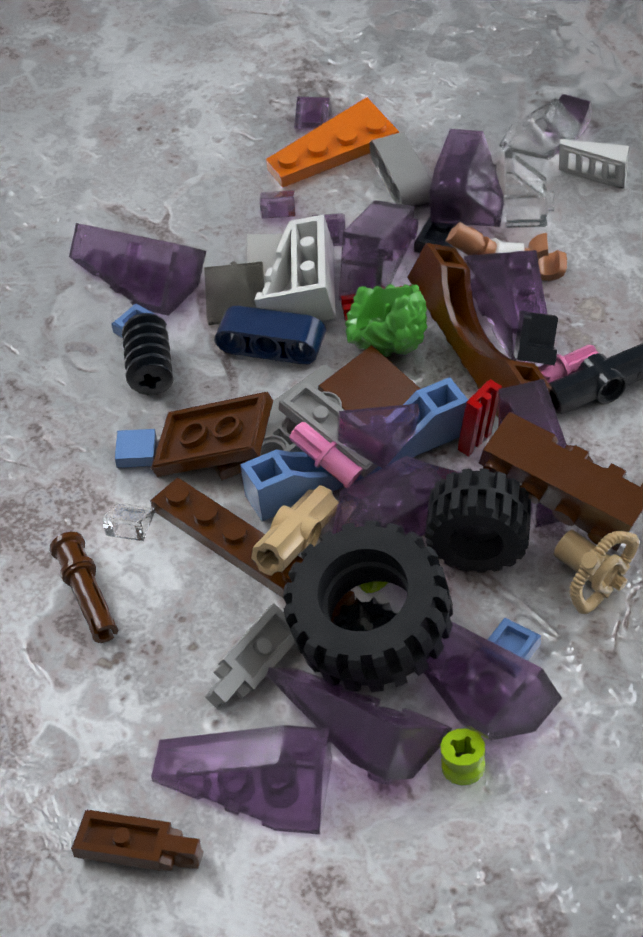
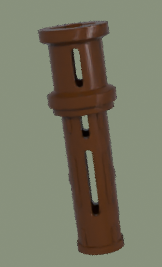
(79, 573)

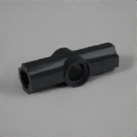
(598, 379)

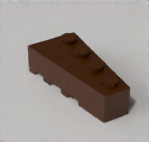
(564, 479)

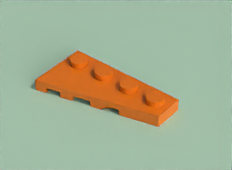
(330, 144)

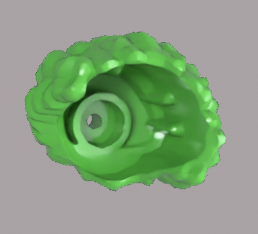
(387, 319)

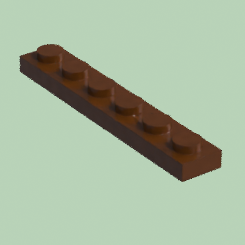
(223, 533)

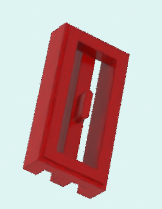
(479, 417)

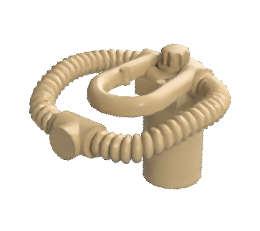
(596, 565)

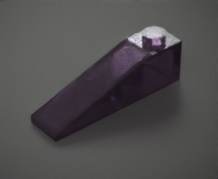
(466, 182)
(139, 267)
(491, 686)

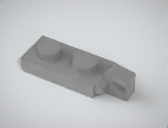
(252, 656)

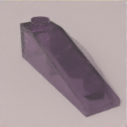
(370, 736)
(261, 772)

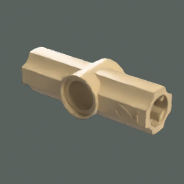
(294, 530)

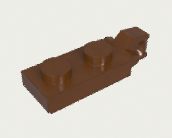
(135, 842)

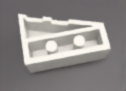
(302, 272)

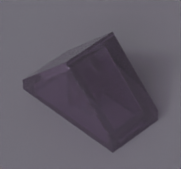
(377, 431)

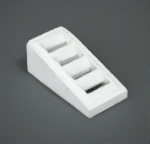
(613, 157)

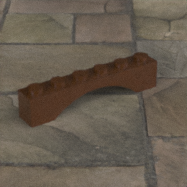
(448, 297)

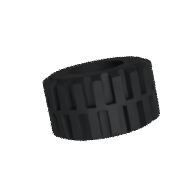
(478, 520)

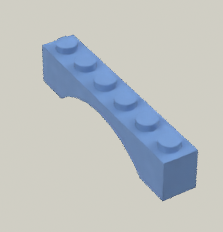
(286, 476)

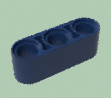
(270, 335)

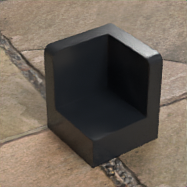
(536, 338)

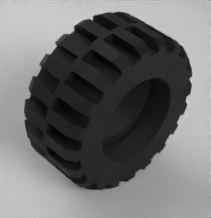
(357, 558)

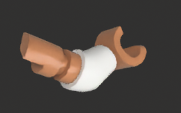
(472, 242)

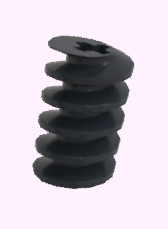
(147, 354)

